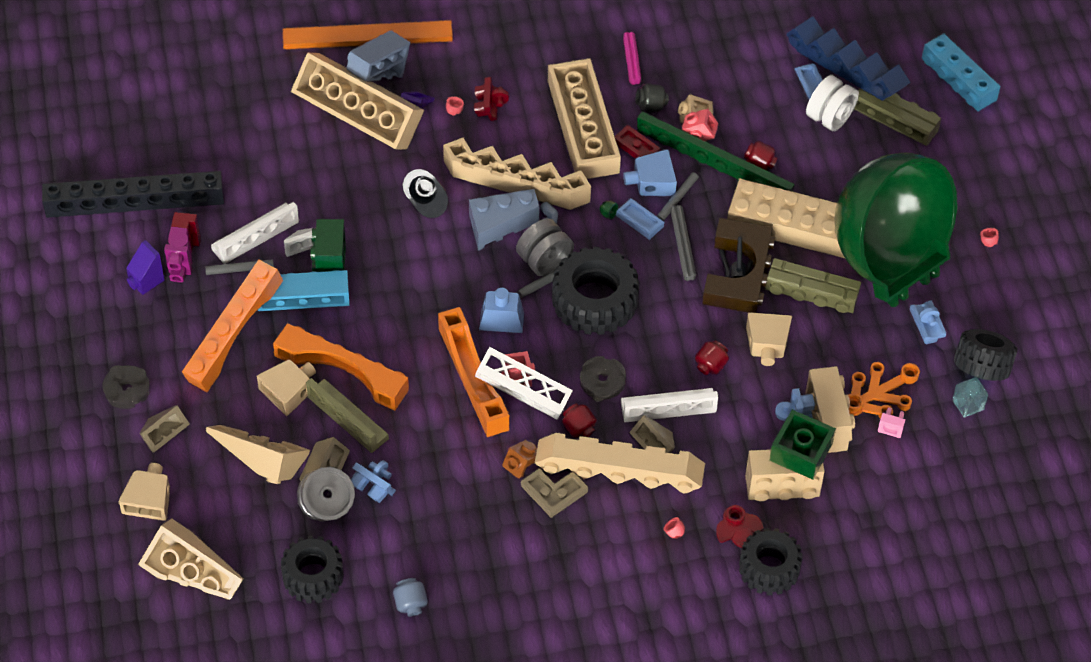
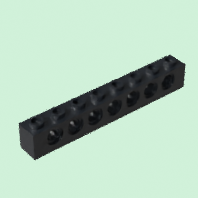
(132, 194)

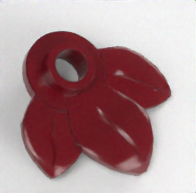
(737, 529)

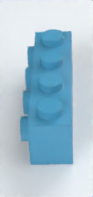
(960, 72)
(310, 291)

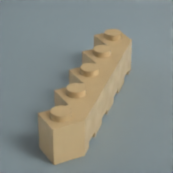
(516, 175)
(620, 462)

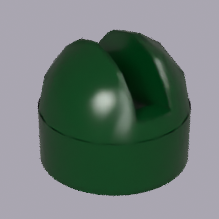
(608, 209)

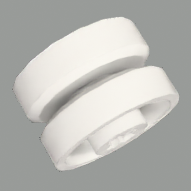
(832, 103)

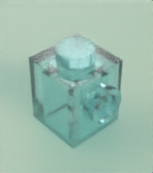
(970, 397)

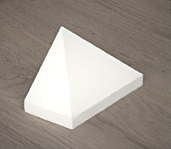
(298, 242)

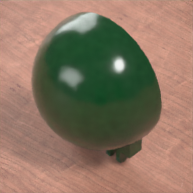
(897, 222)

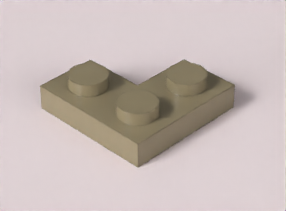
(552, 496)

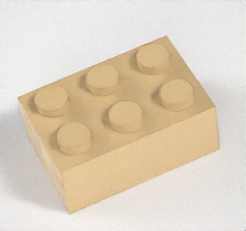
(831, 404)
(772, 481)

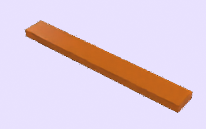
(360, 34)

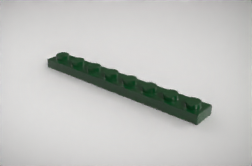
(708, 153)

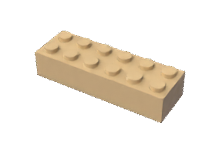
(357, 101)
(584, 118)
(793, 216)

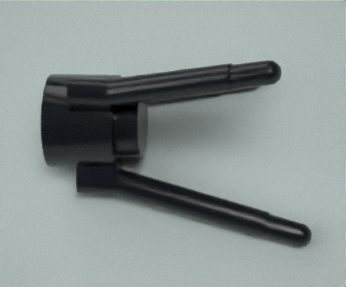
(738, 268)

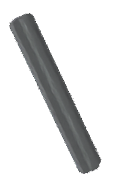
(683, 243)

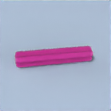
(632, 58)

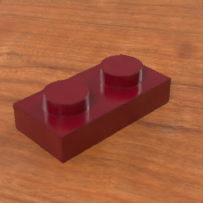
(635, 143)

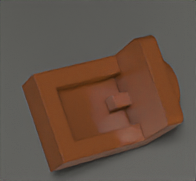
(519, 458)

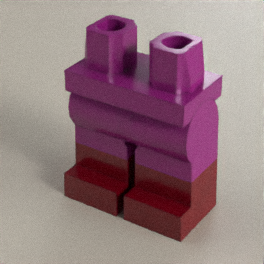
(182, 238)

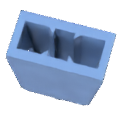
(653, 175)
(502, 312)

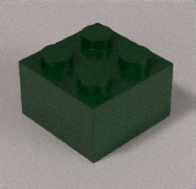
(328, 245)
(802, 444)

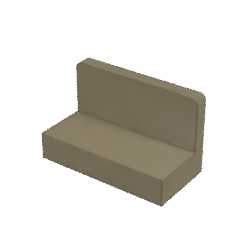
(326, 454)

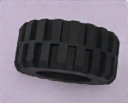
(595, 267)

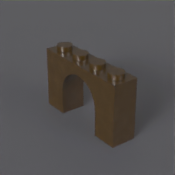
(743, 292)

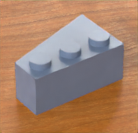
(379, 57)
(502, 214)

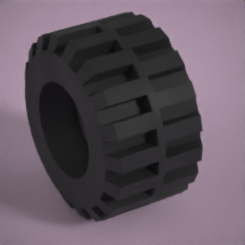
(985, 354)
(775, 545)
(312, 552)

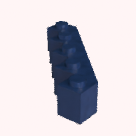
(847, 60)

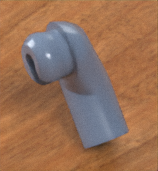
(549, 211)

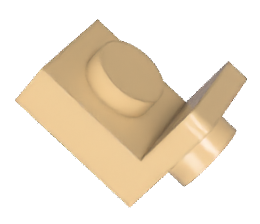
(693, 104)

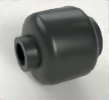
(651, 98)

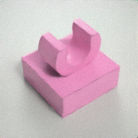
(891, 424)

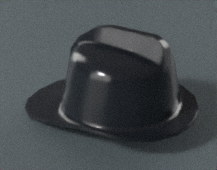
(425, 193)

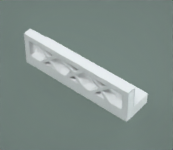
(256, 232)
(520, 391)
(669, 404)

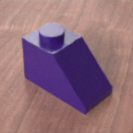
(145, 269)

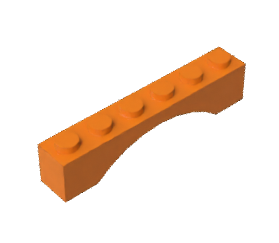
(252, 294)
(300, 347)
(483, 396)

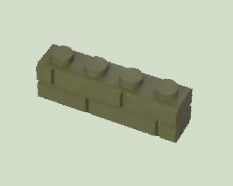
(900, 115)
(813, 286)

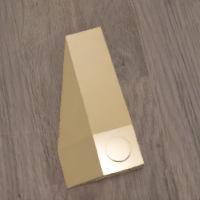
(266, 458)
(185, 559)

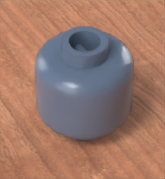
(410, 596)

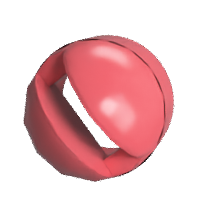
(454, 105)
(989, 237)
(674, 528)

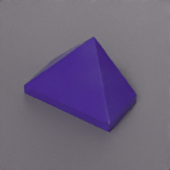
(417, 98)

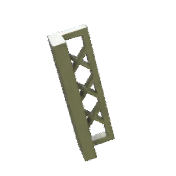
(346, 414)

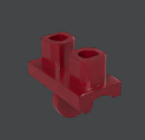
(492, 97)

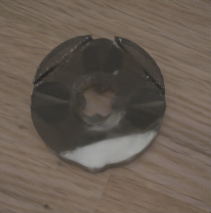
(124, 375)
(600, 389)

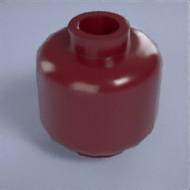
(760, 155)
(711, 358)
(579, 421)

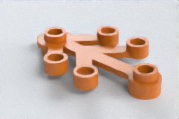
(879, 393)

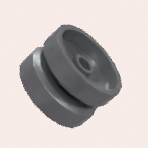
(544, 246)
(311, 496)

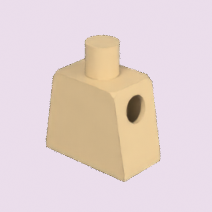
(768, 336)
(286, 385)
(147, 494)

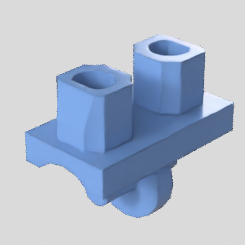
(928, 322)
(798, 402)
(380, 487)

